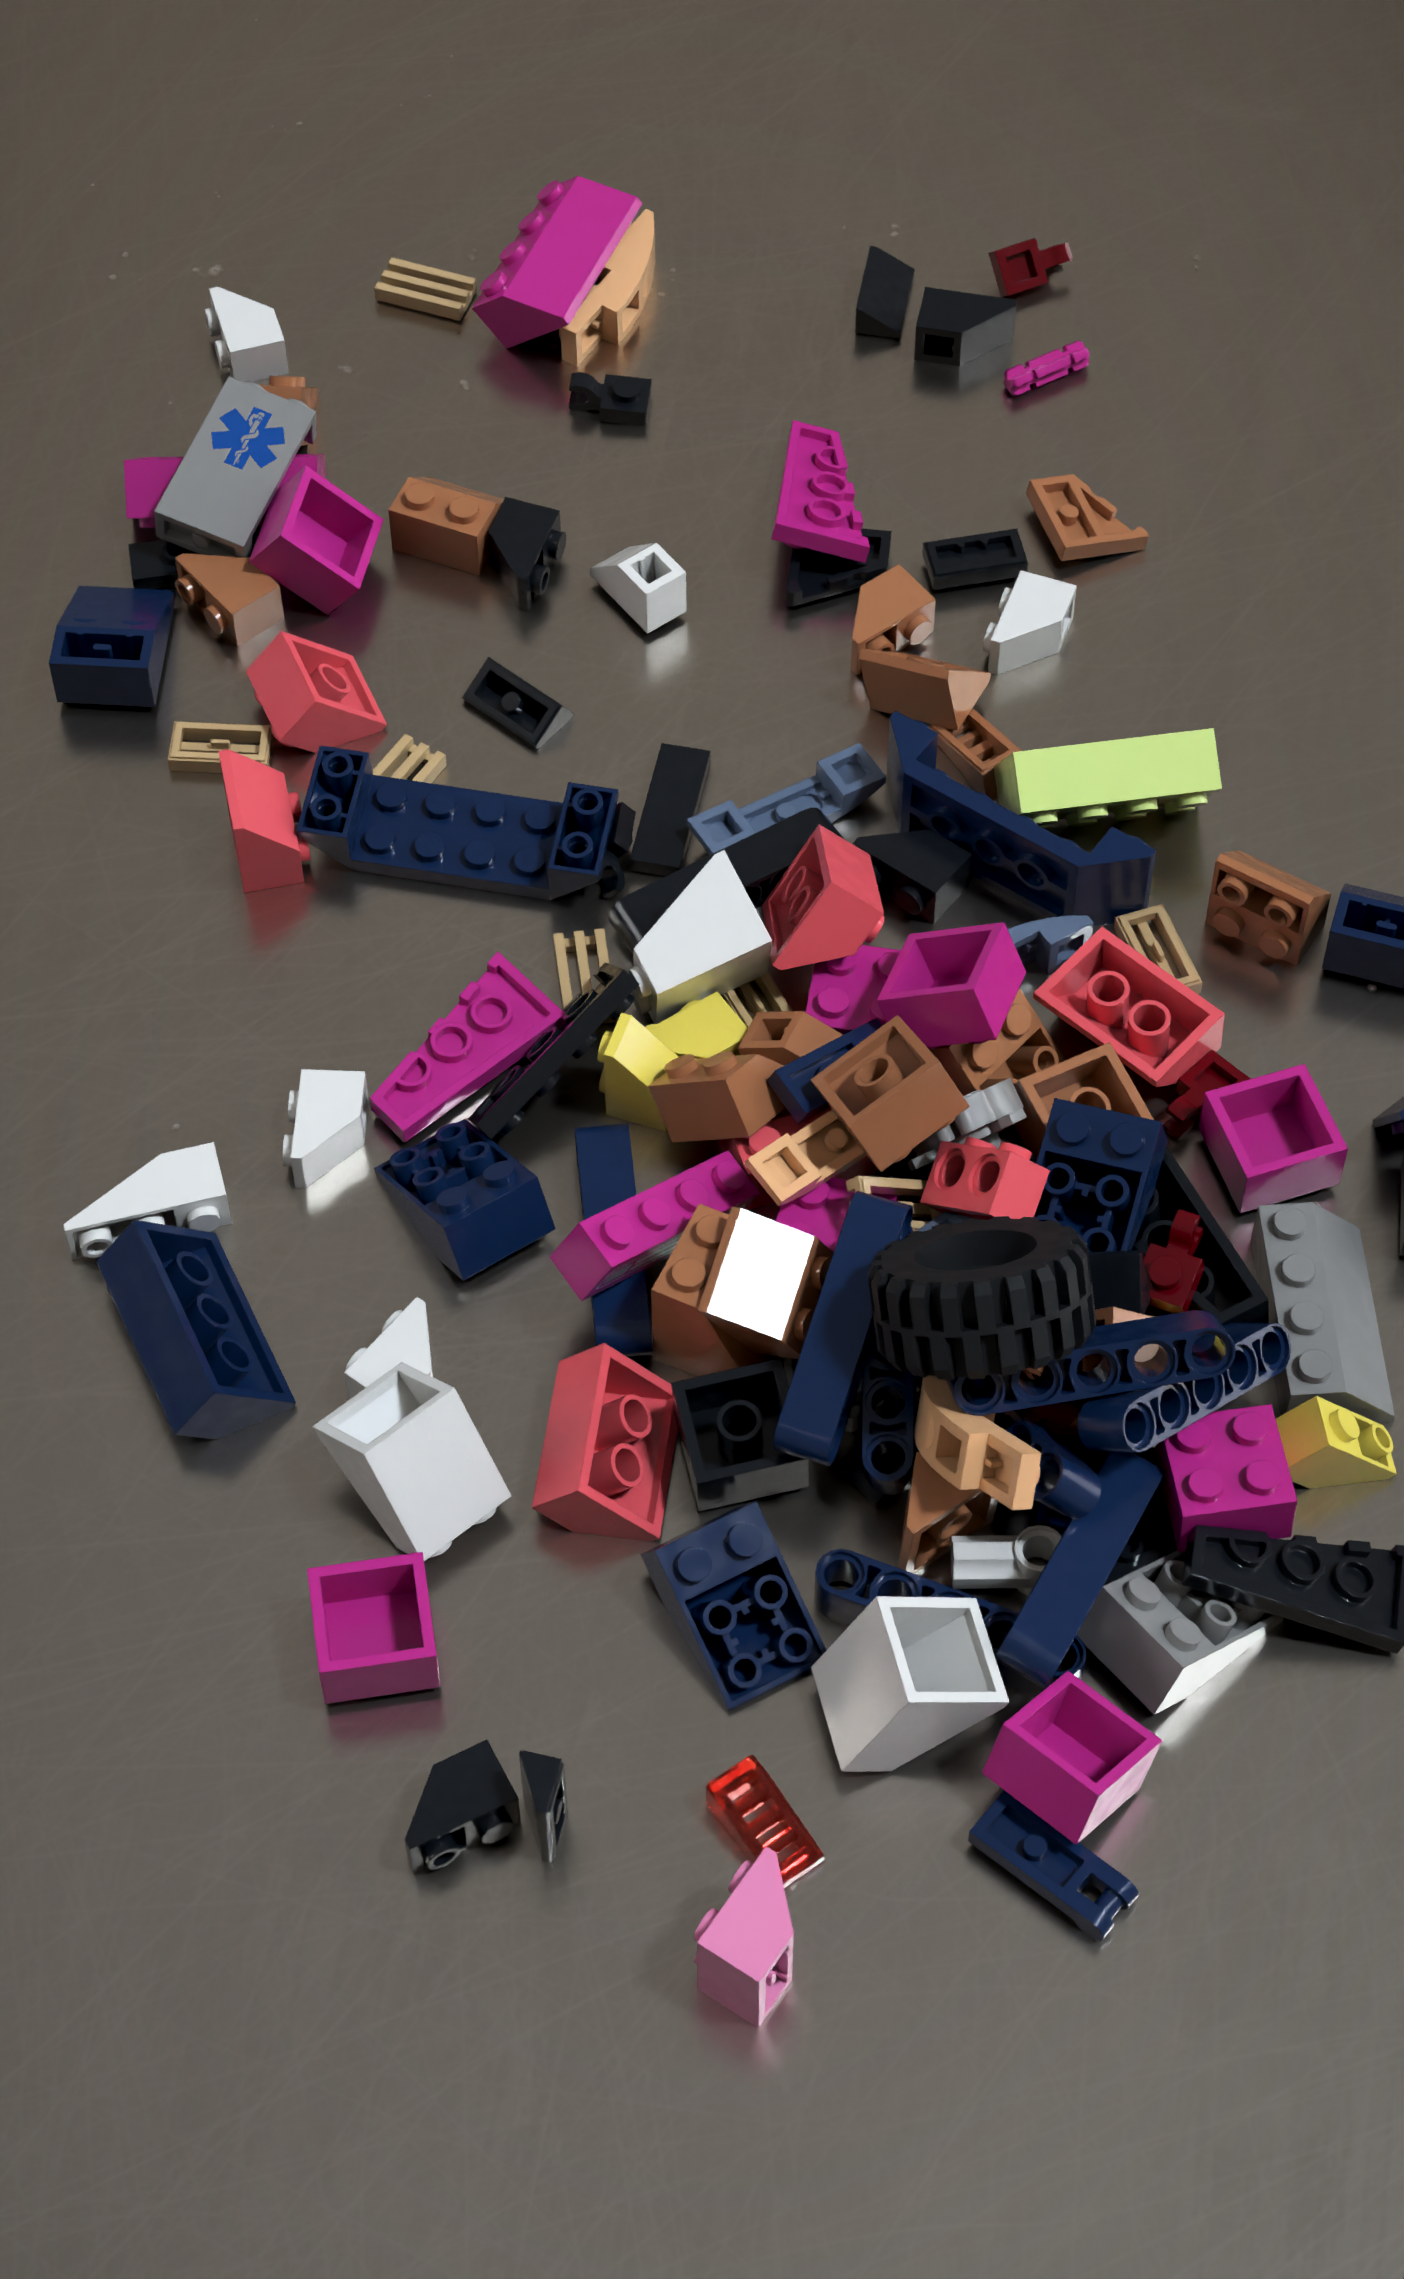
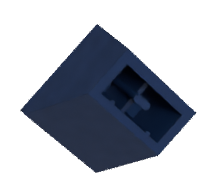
(1367, 936)

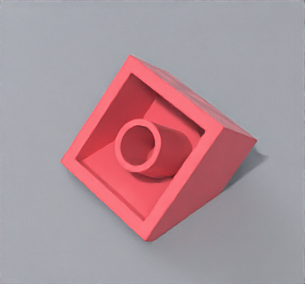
(313, 694)
(263, 823)

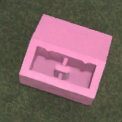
(748, 1944)

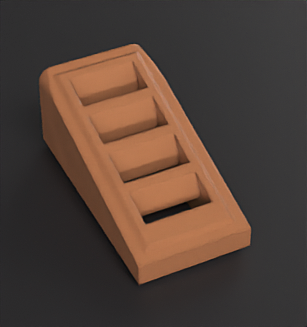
(974, 750)

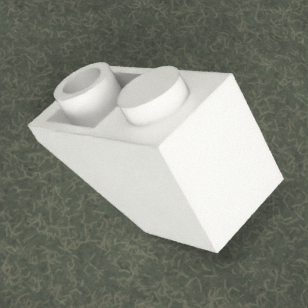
(247, 335)
(644, 584)
(1031, 622)
(328, 1120)
(402, 1340)

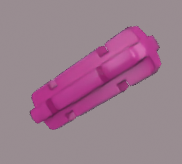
(1046, 368)

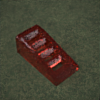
(736, 1781)

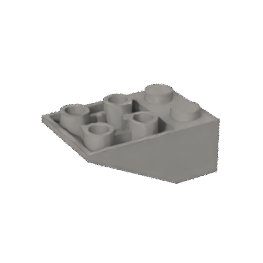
(1166, 1635)

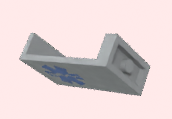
(233, 470)

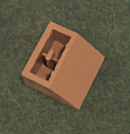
(1265, 906)
(1017, 1052)

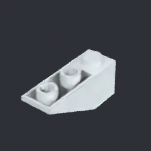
(172, 1189)

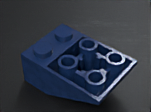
(111, 646)
(1099, 1172)
(467, 1197)
(736, 1604)

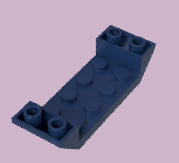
(454, 831)
(1009, 847)

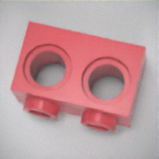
(984, 1180)

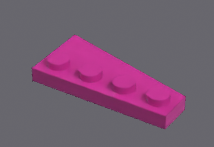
(815, 497)
(467, 1049)

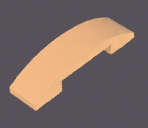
(805, 1159)

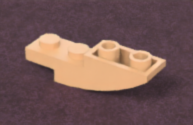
(619, 294)
(973, 1449)

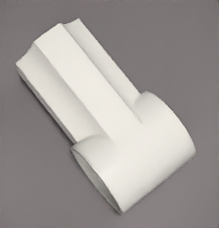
(1001, 1559)

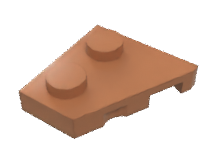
(1079, 520)

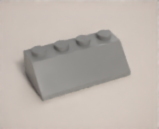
(1322, 1296)

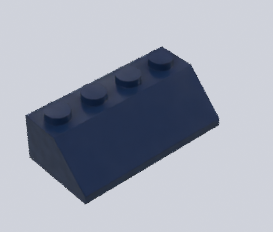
(193, 1330)

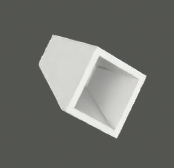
(700, 944)
(414, 1459)
(907, 1680)

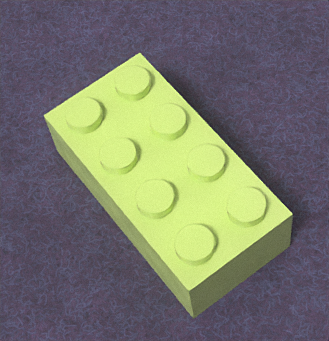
(1110, 777)

